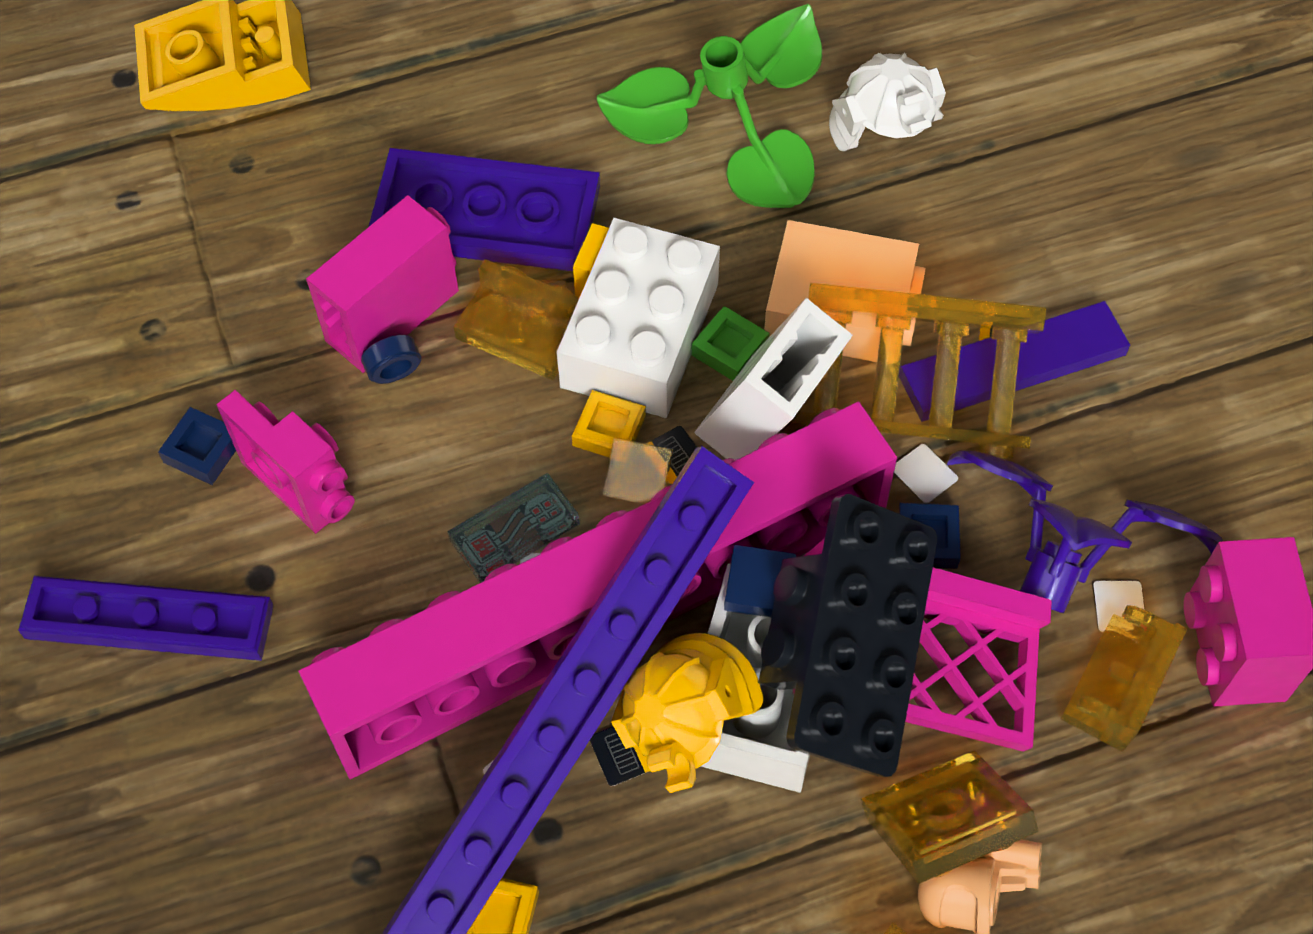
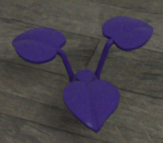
(1056, 568)

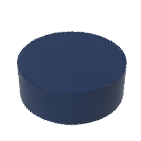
(391, 359)

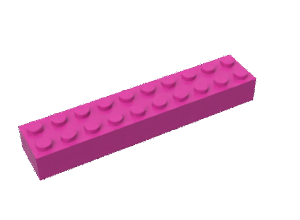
(512, 628)

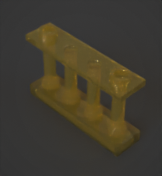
(951, 321)

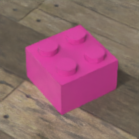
(1252, 622)

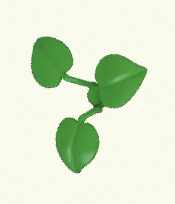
(784, 52)

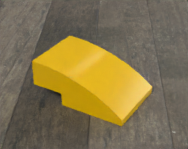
(221, 55)

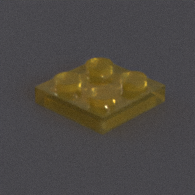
(949, 816)

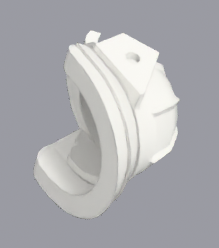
(888, 97)

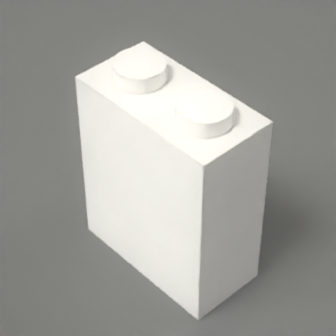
(774, 382)

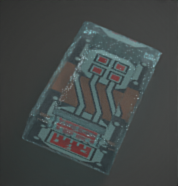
(514, 527)

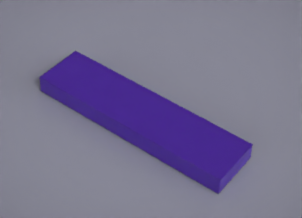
(1064, 347)
(147, 618)

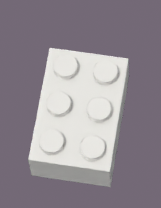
(639, 316)
(757, 742)

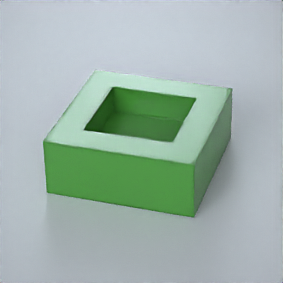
(728, 342)

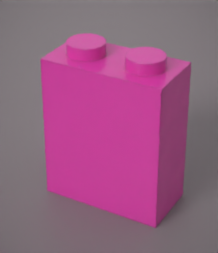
(385, 280)

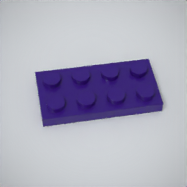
(497, 206)

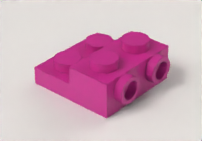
(289, 460)

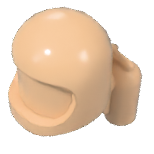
(971, 892)

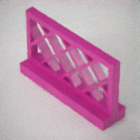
(990, 610)

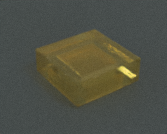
(636, 470)

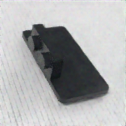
(851, 635)

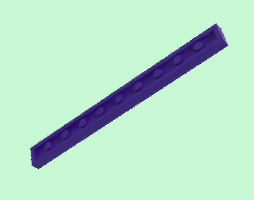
(573, 700)

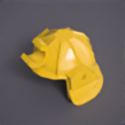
(680, 703)

